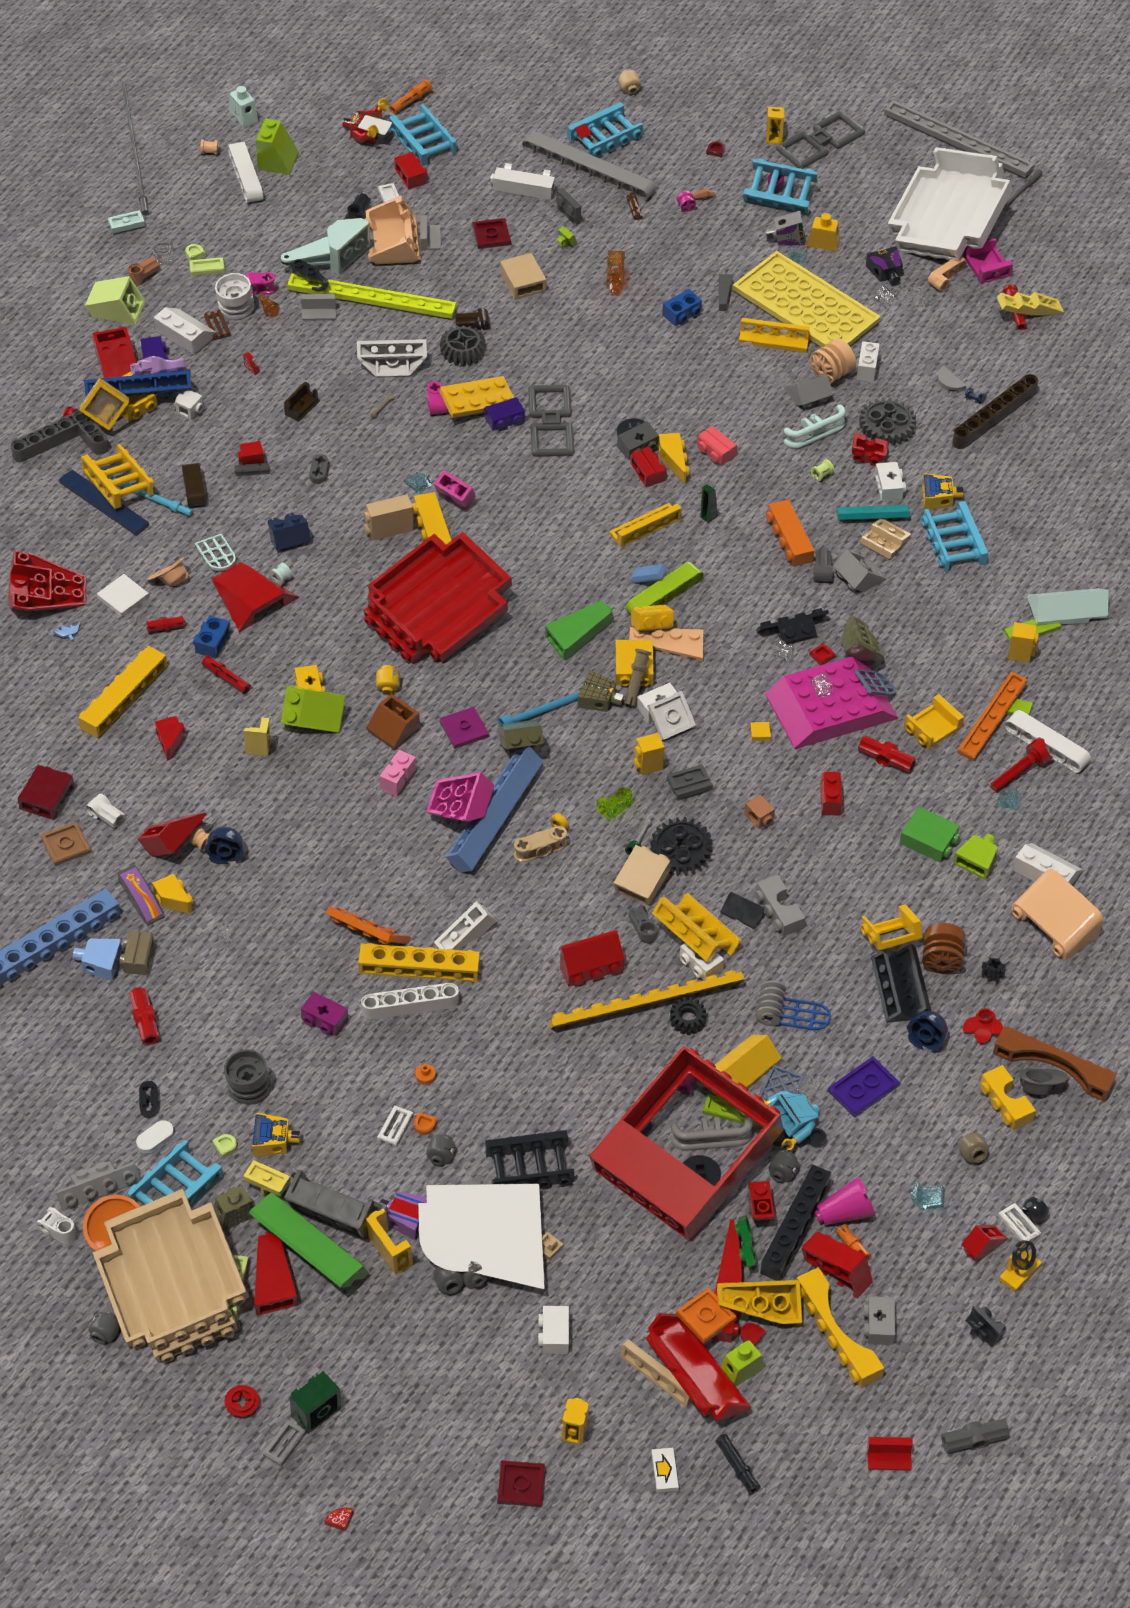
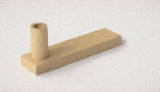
(654, 1371)

